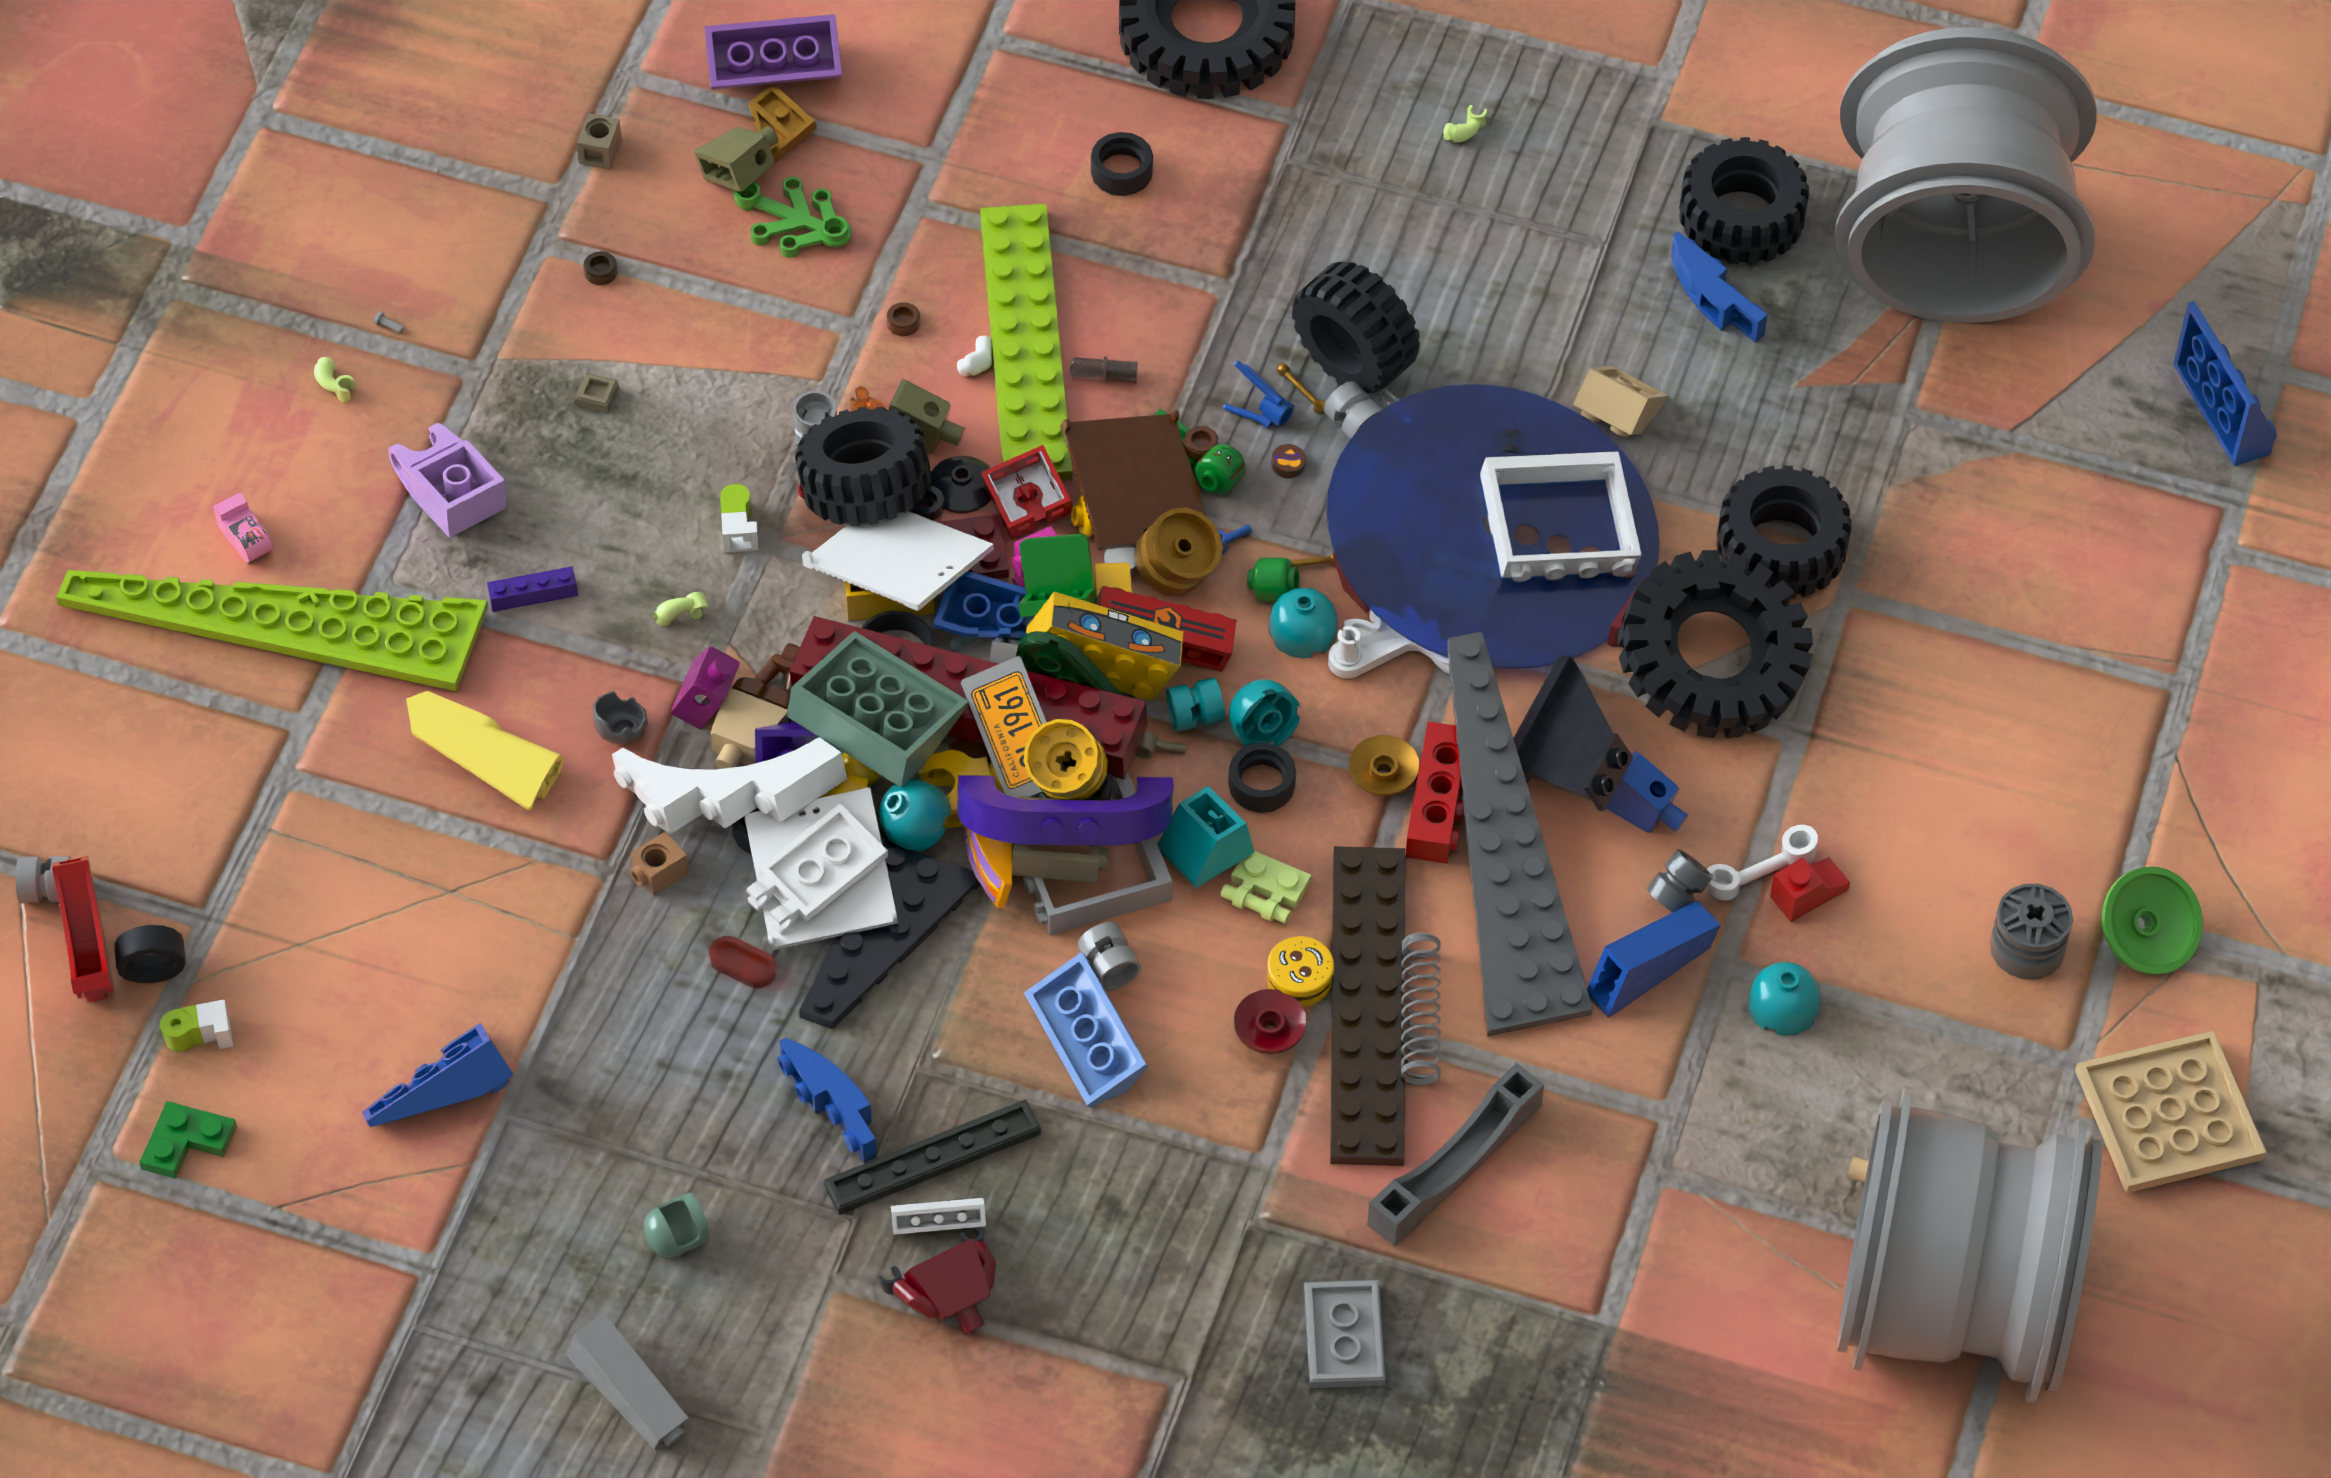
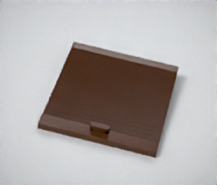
(1130, 474)

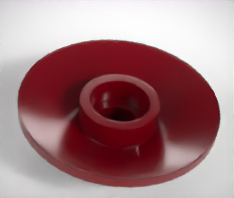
(1273, 1009)

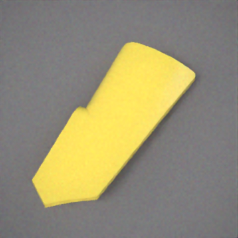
(481, 747)

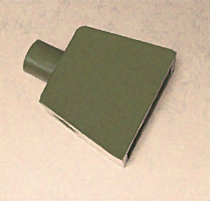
(737, 157)
(928, 412)

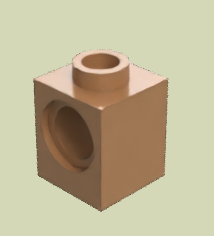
(661, 851)

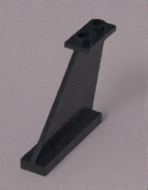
(1570, 740)

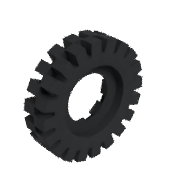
(1245, 56)
(1763, 610)

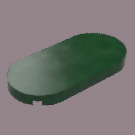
(1061, 659)

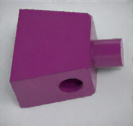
(709, 676)

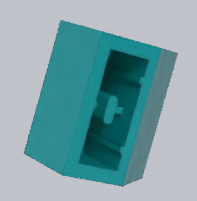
(1205, 837)

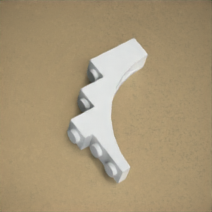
(726, 795)

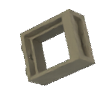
(1058, 864)

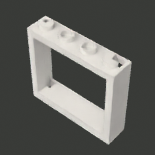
(1560, 469)

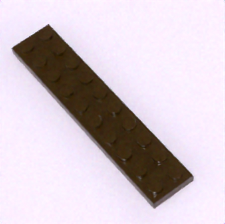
(1367, 1007)

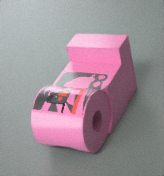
(242, 528)

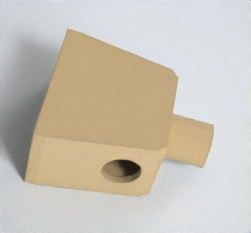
(735, 727)

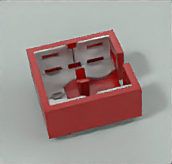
(1020, 479)

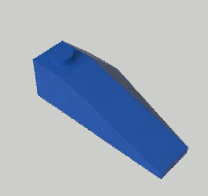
(982, 608)
(465, 1072)

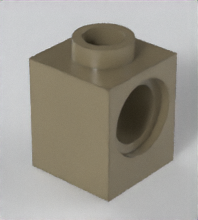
(599, 141)

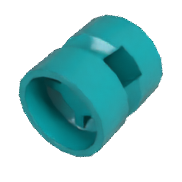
(1195, 704)

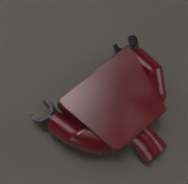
(948, 1283)

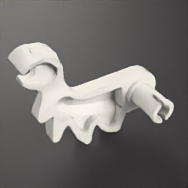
(1368, 645)

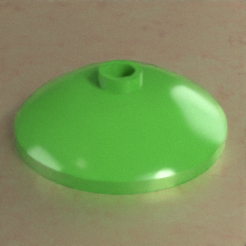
(2169, 915)

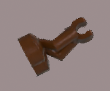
(757, 686)

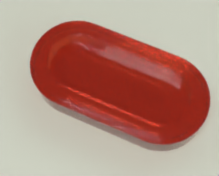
(742, 962)

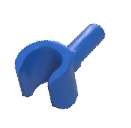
(1231, 536)

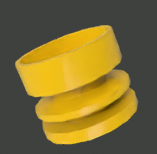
(1058, 743)

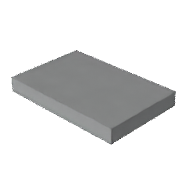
(1344, 1334)

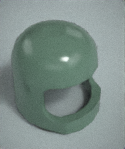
(672, 1230)

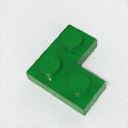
(182, 1129)

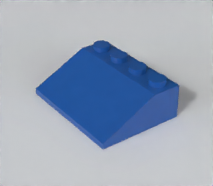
(2221, 391)

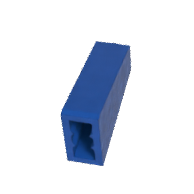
(1650, 956)

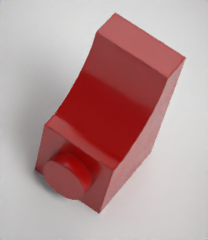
(1807, 886)

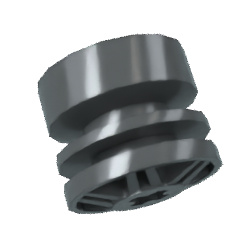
(2031, 931)

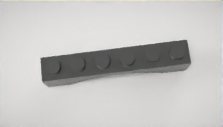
(1416, 1194)

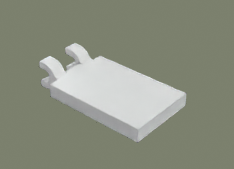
(816, 868)

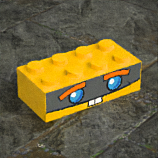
(1127, 649)

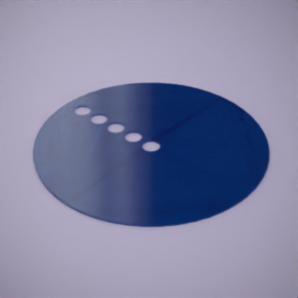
(1412, 536)

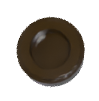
(600, 268)

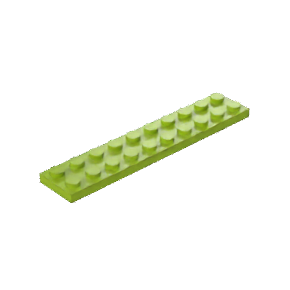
(1025, 332)

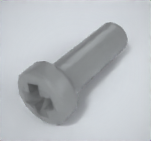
(380, 318)

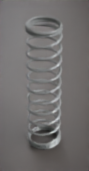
(1419, 1063)

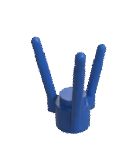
(1273, 406)

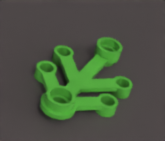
(795, 218)

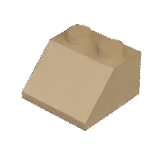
(1618, 400)

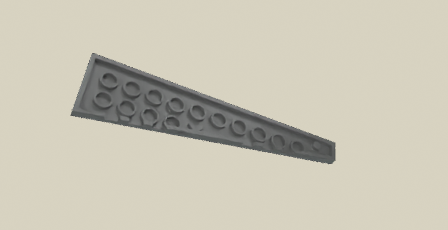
(1521, 925)

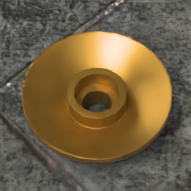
(1387, 754)

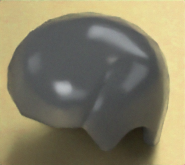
(619, 719)

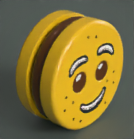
(1301, 969)

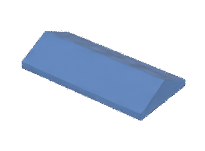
(1087, 1031)

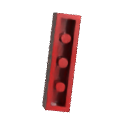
(1206, 635)

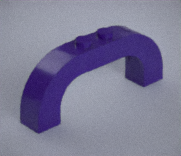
(1065, 822)

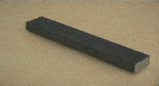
(932, 1157)

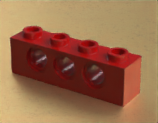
(1427, 839)

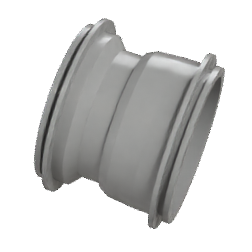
(1966, 175)
(1970, 1245)

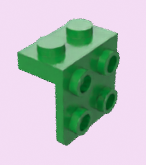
(1058, 566)

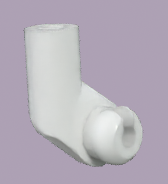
(979, 360)

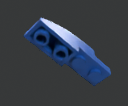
(1706, 286)
(831, 1090)

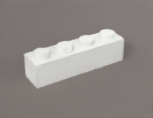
(938, 1216)

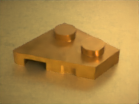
(784, 116)

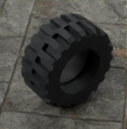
(1751, 169)
(1356, 326)
(863, 466)
(1794, 498)

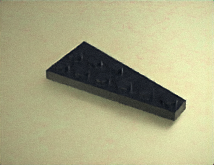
(922, 895)

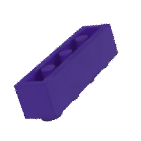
(532, 589)

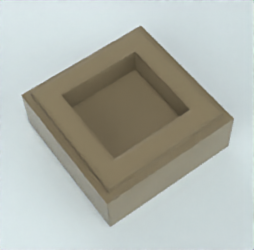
(596, 392)

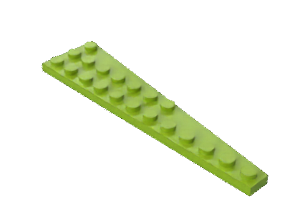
(367, 633)

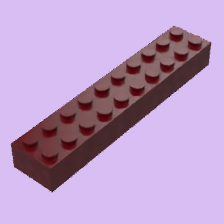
(1110, 717)

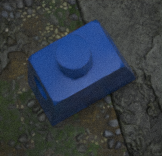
(1646, 797)

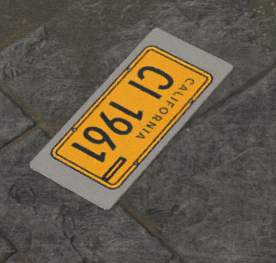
(1006, 718)

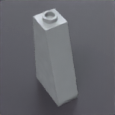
(626, 1382)

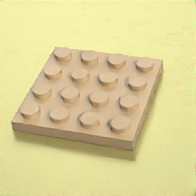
(2170, 1111)

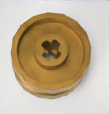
(1178, 551)

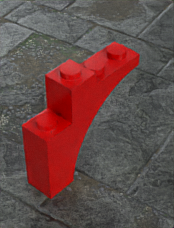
(83, 929)

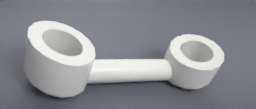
(1797, 843)

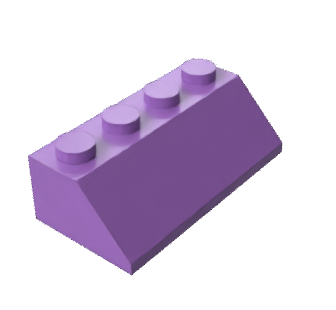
(773, 51)

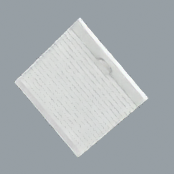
(899, 557)
(860, 908)

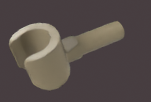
(1151, 743)

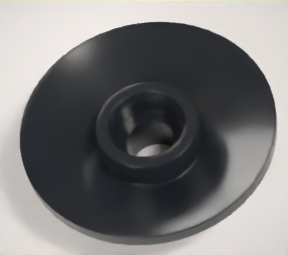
(961, 494)

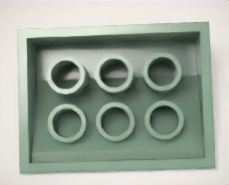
(875, 708)

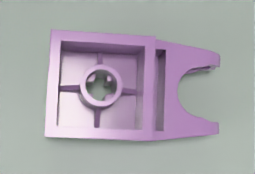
(450, 481)

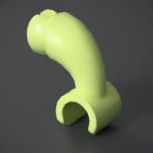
(1463, 132)
(324, 376)
(672, 608)

